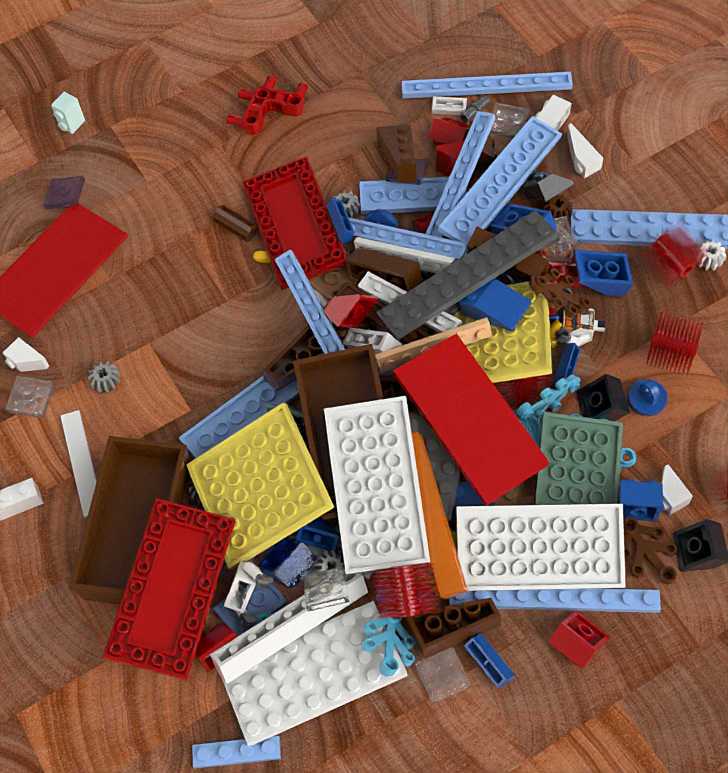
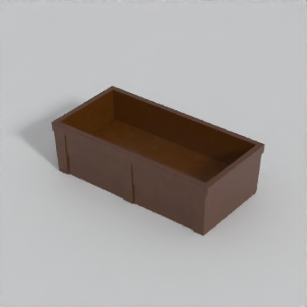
(329, 382)
(125, 491)

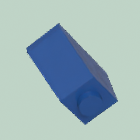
(319, 534)

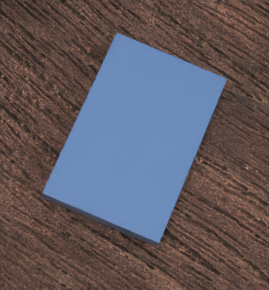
(260, 602)

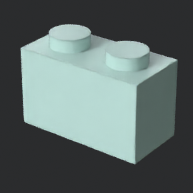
(68, 112)

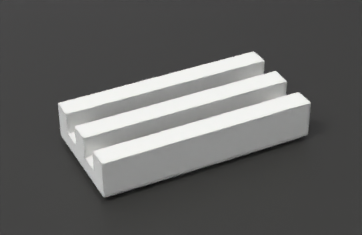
(448, 107)

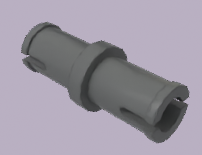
(471, 112)

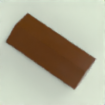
(234, 223)

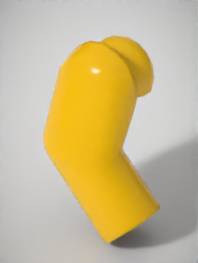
(261, 256)
(554, 327)

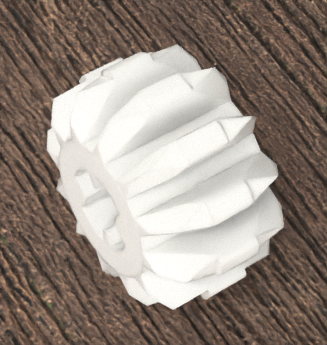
(716, 255)

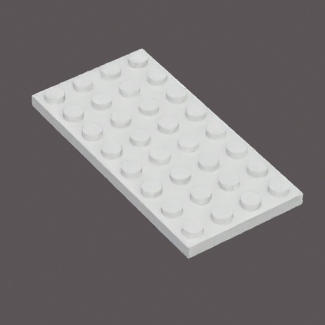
(376, 485)
(541, 546)
(310, 676)

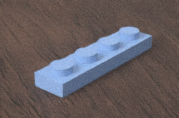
(235, 752)

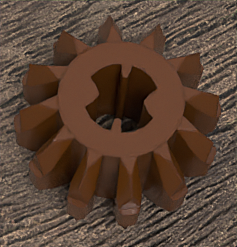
(559, 206)

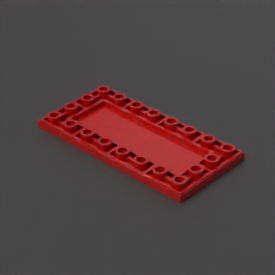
(296, 218)
(56, 267)
(471, 419)
(170, 590)

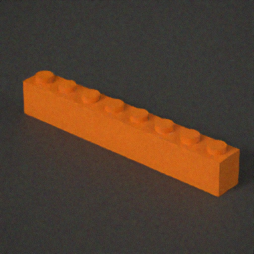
(439, 537)

